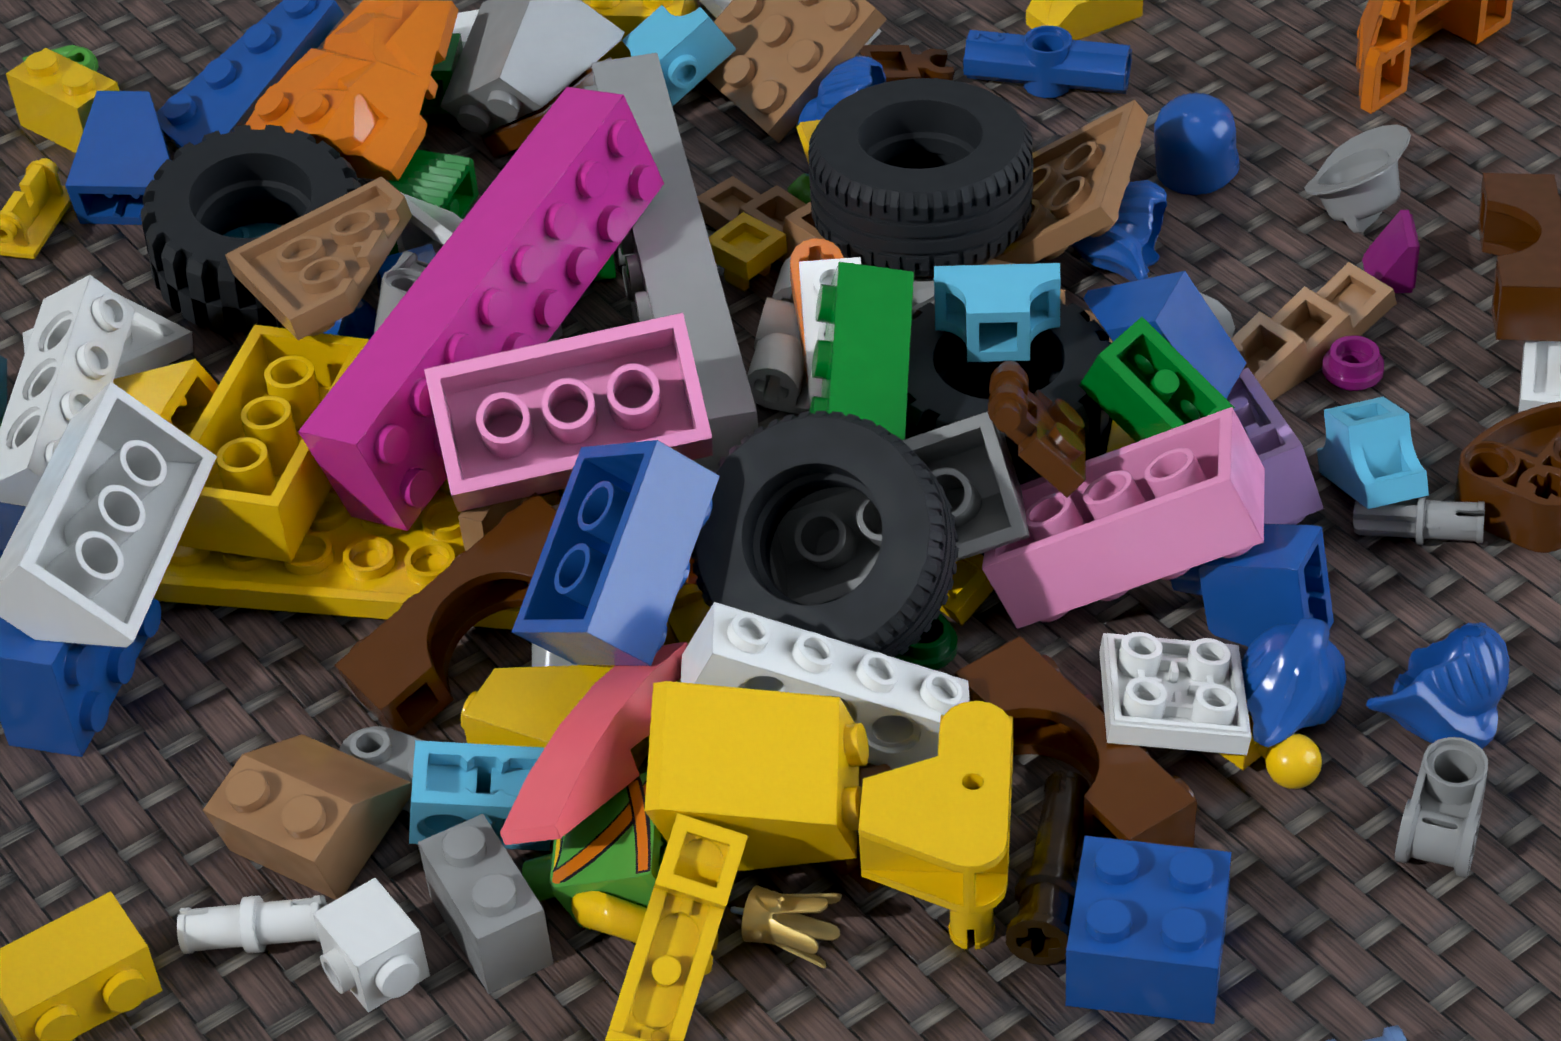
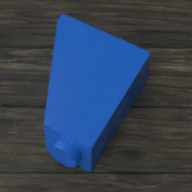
(116, 158)

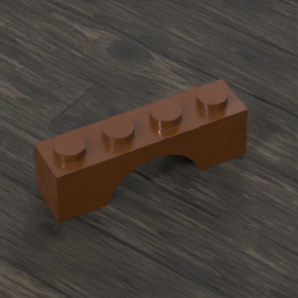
(1523, 227)
(406, 660)
(1052, 718)

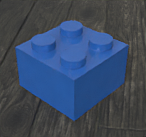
(1148, 929)

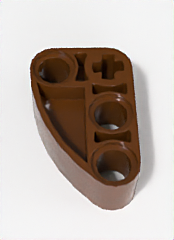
(1518, 477)

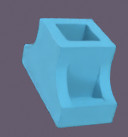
(686, 47)
(997, 307)
(1372, 453)

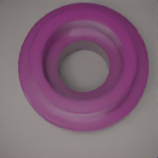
(1353, 363)

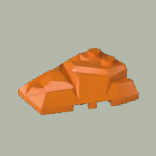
(1395, 26)
(366, 84)

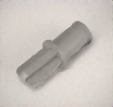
(1422, 520)

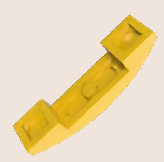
(677, 932)

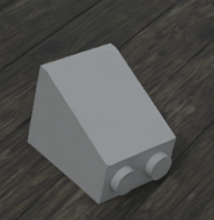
(523, 58)

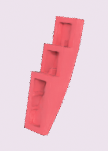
(590, 752)

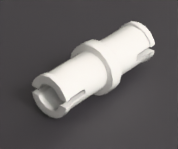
(248, 924)

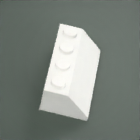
(102, 524)

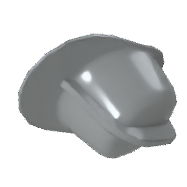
(1362, 176)

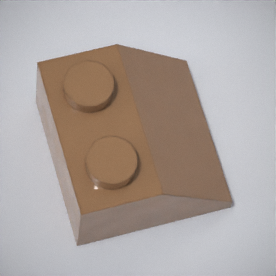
(307, 811)

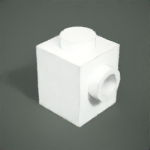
(370, 946)

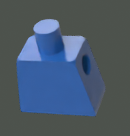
(1265, 585)

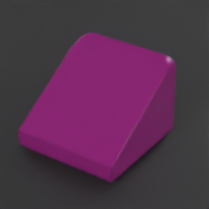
(1395, 254)

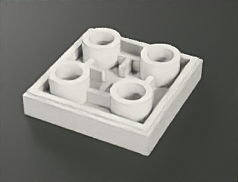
(1174, 693)

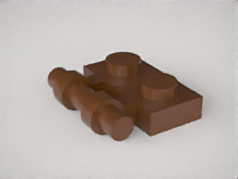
(1046, 431)

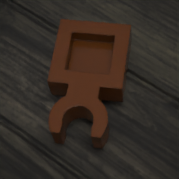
(901, 64)

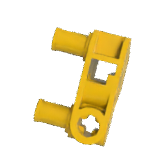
(946, 821)

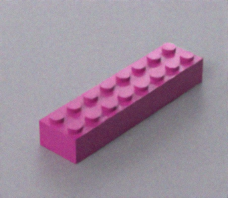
(488, 290)

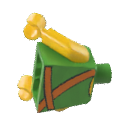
(605, 867)

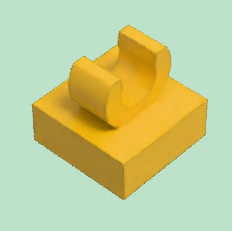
(746, 248)

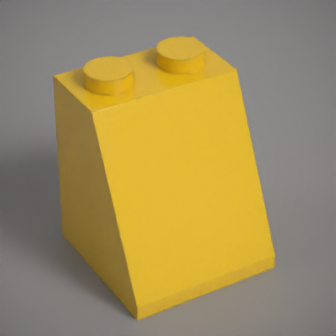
(760, 767)

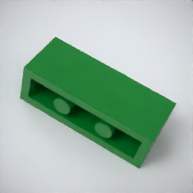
(865, 344)

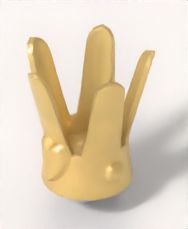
(776, 920)

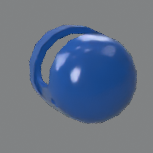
(1195, 144)

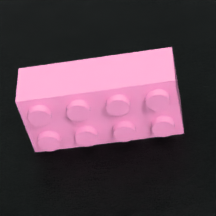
(523, 414)
(1134, 520)

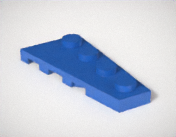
(233, 83)

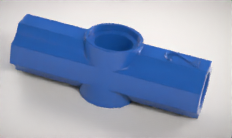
(1047, 61)

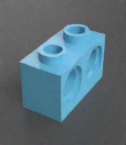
(464, 781)

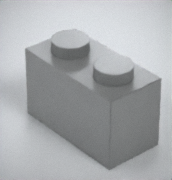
(486, 903)

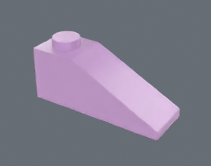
(1289, 483)

